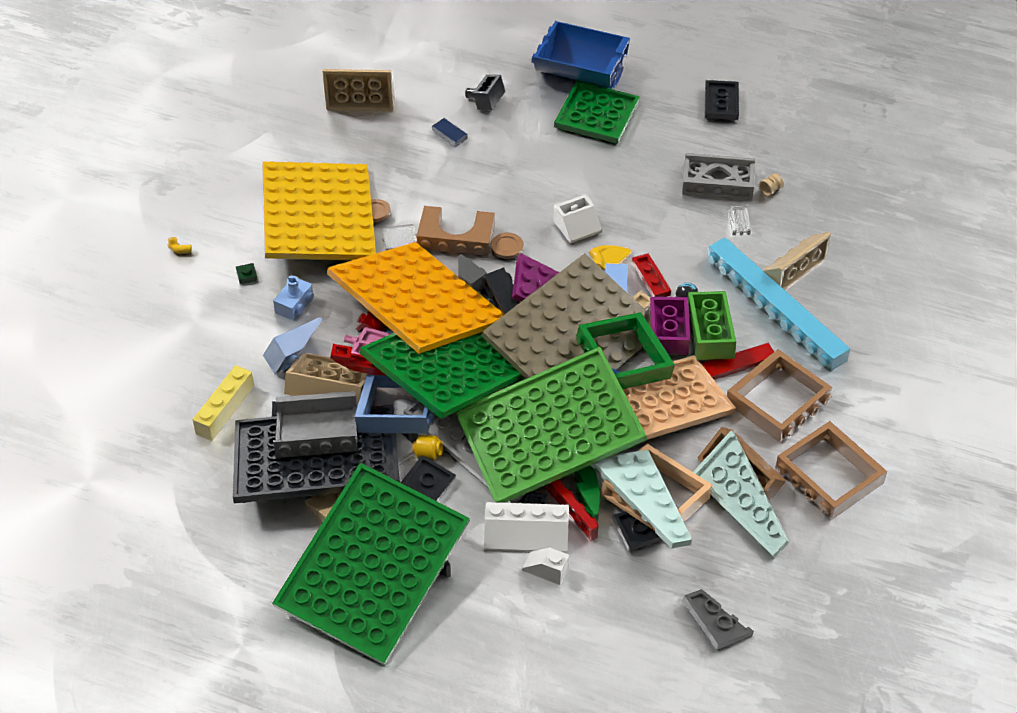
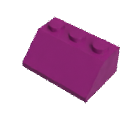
(671, 323)

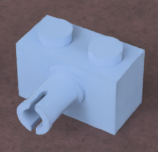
(293, 298)

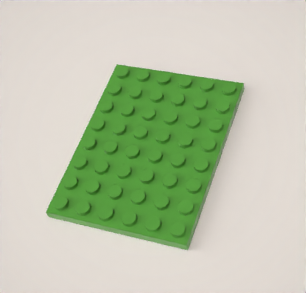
(550, 425)

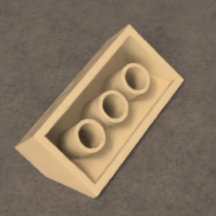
(799, 260)

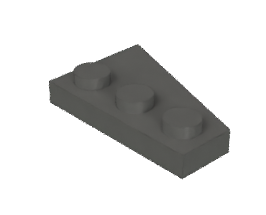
(715, 622)

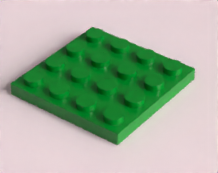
(597, 112)

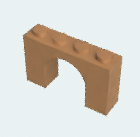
(475, 241)

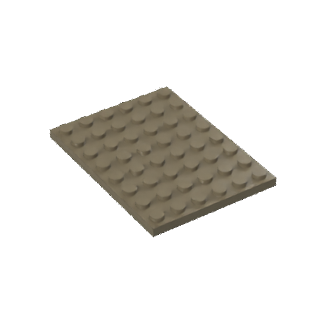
(545, 324)

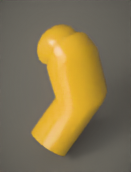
(177, 248)

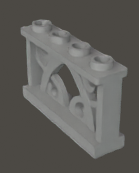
(706, 185)

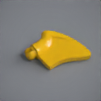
(608, 254)

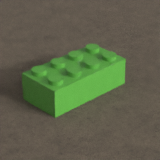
(711, 325)

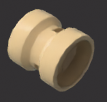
(772, 184)

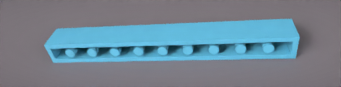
(778, 304)

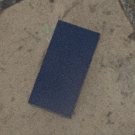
(449, 132)

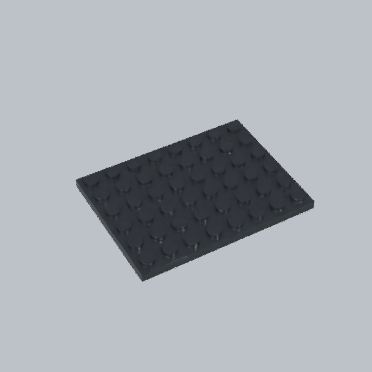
(264, 477)

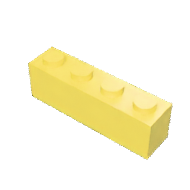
(223, 403)

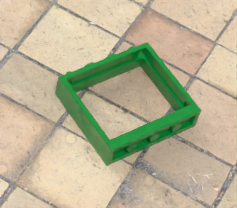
(663, 364)

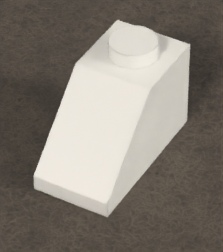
(547, 564)

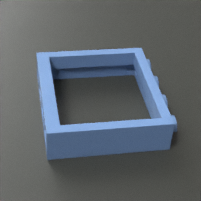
(387, 423)

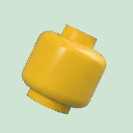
(428, 446)

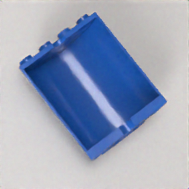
(582, 54)

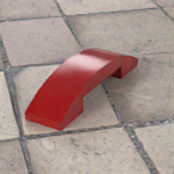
(342, 355)

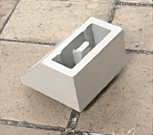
(577, 218)

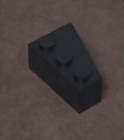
(499, 290)

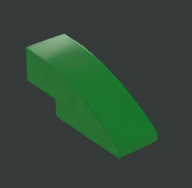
(588, 490)

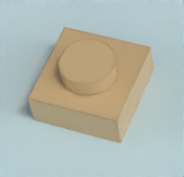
(643, 300)

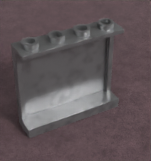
(316, 424)

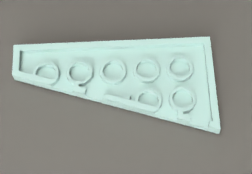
(644, 490)
(741, 493)

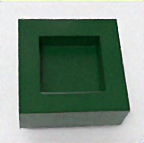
(246, 273)

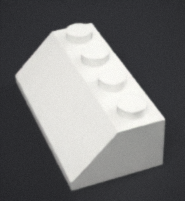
(525, 527)

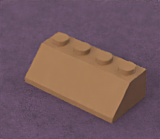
(769, 479)

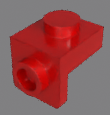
(370, 321)

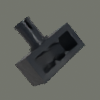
(487, 92)

